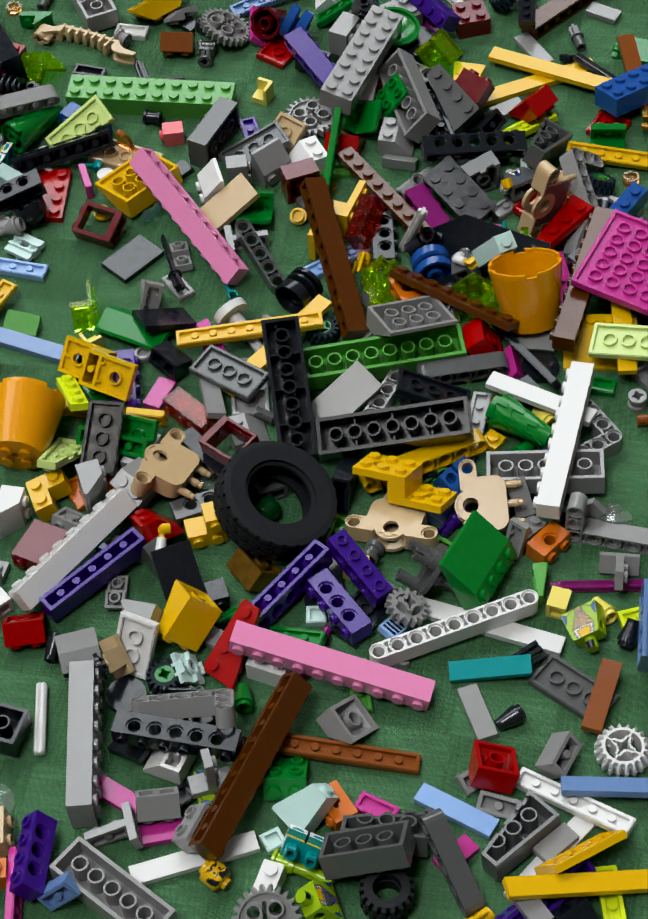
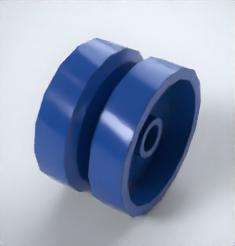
(293, 20)
(431, 261)

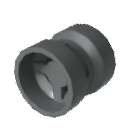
(374, 549)

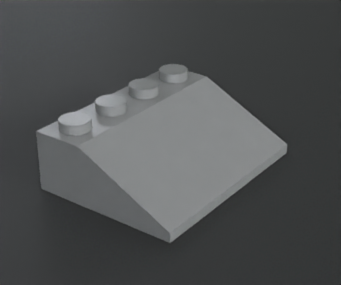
(408, 316)

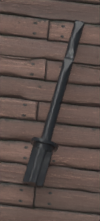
(174, 275)

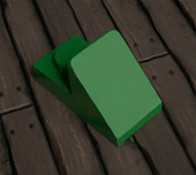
(34, 19)

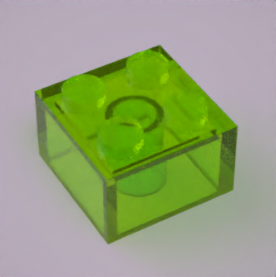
(439, 49)

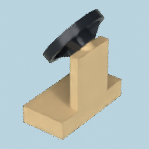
(114, 658)

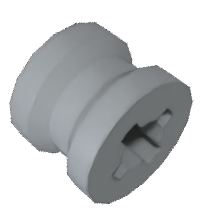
(125, 38)
(634, 404)

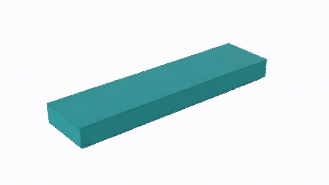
(490, 668)

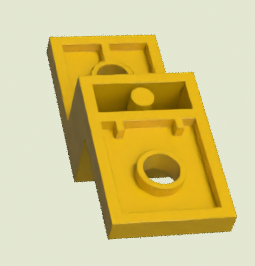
(344, 212)
(98, 368)
(405, 482)

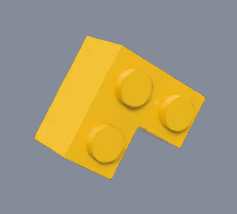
(45, 492)
(204, 529)

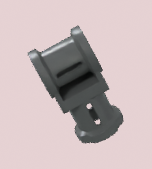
(207, 51)

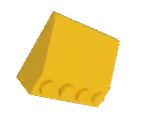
(127, 190)
(582, 347)

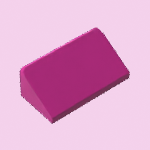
(514, 363)

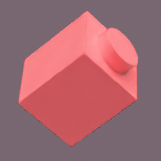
(172, 133)

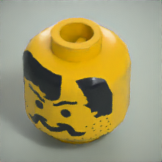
(215, 875)

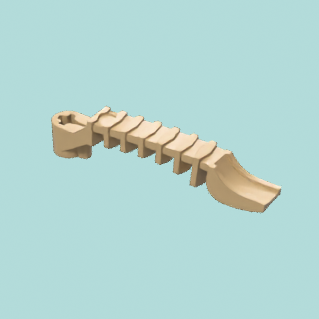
(105, 44)

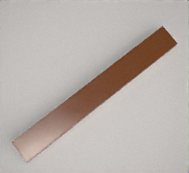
(351, 754)

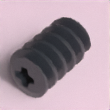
(11, 85)

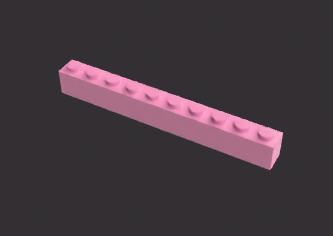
(189, 216)
(331, 665)

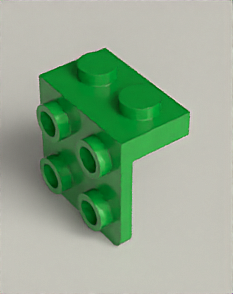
(392, 95)
(363, 118)
(608, 134)
(260, 210)
(284, 778)

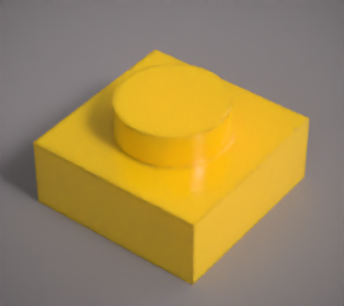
(495, 440)

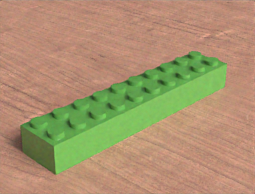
(135, 94)
(382, 354)

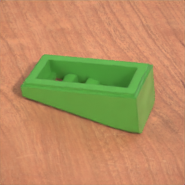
(539, 579)

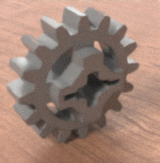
(406, 607)

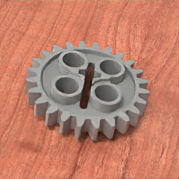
(225, 27)
(316, 116)
(289, 910)

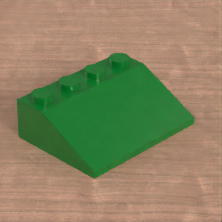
(477, 561)

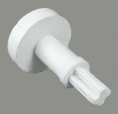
(233, 312)

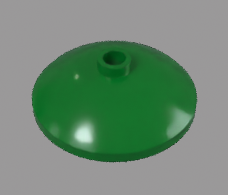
(410, 27)

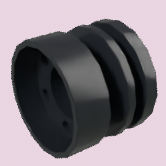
(298, 290)

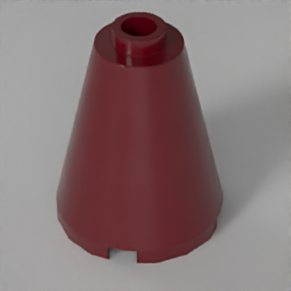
(267, 22)

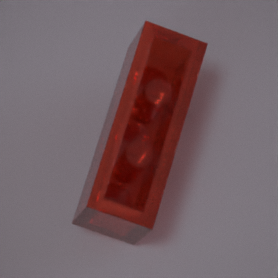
(364, 221)
(187, 411)

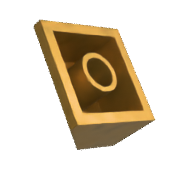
(252, 571)

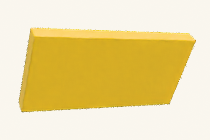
(580, 852)

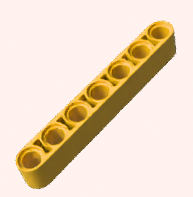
(435, 457)

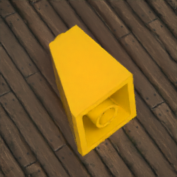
(188, 616)

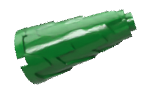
(29, 127)
(513, 418)

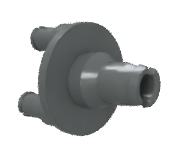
(430, 572)

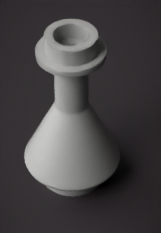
(14, 226)

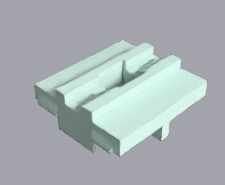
(25, 247)
(188, 668)

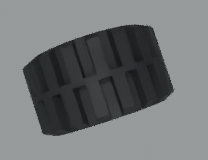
(387, 909)

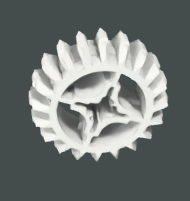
(616, 741)

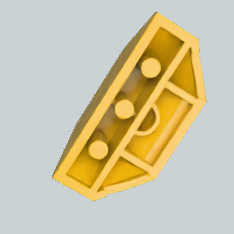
(154, 9)

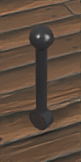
(164, 689)

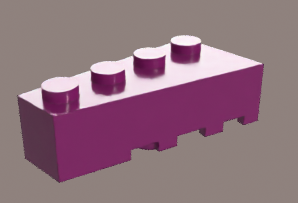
(421, 196)

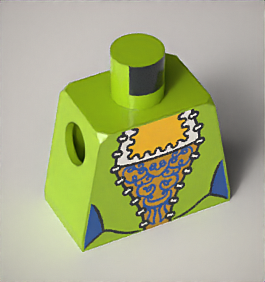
(586, 625)
(319, 901)

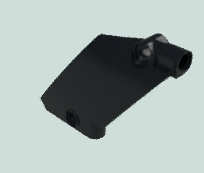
(468, 233)

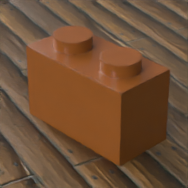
(177, 43)

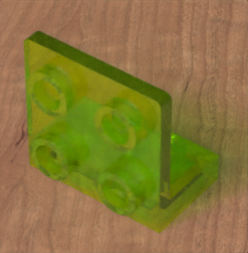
(38, 63)
(476, 289)
(84, 312)

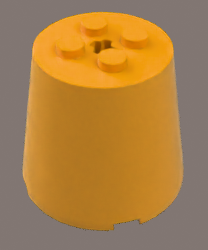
(528, 287)
(27, 420)

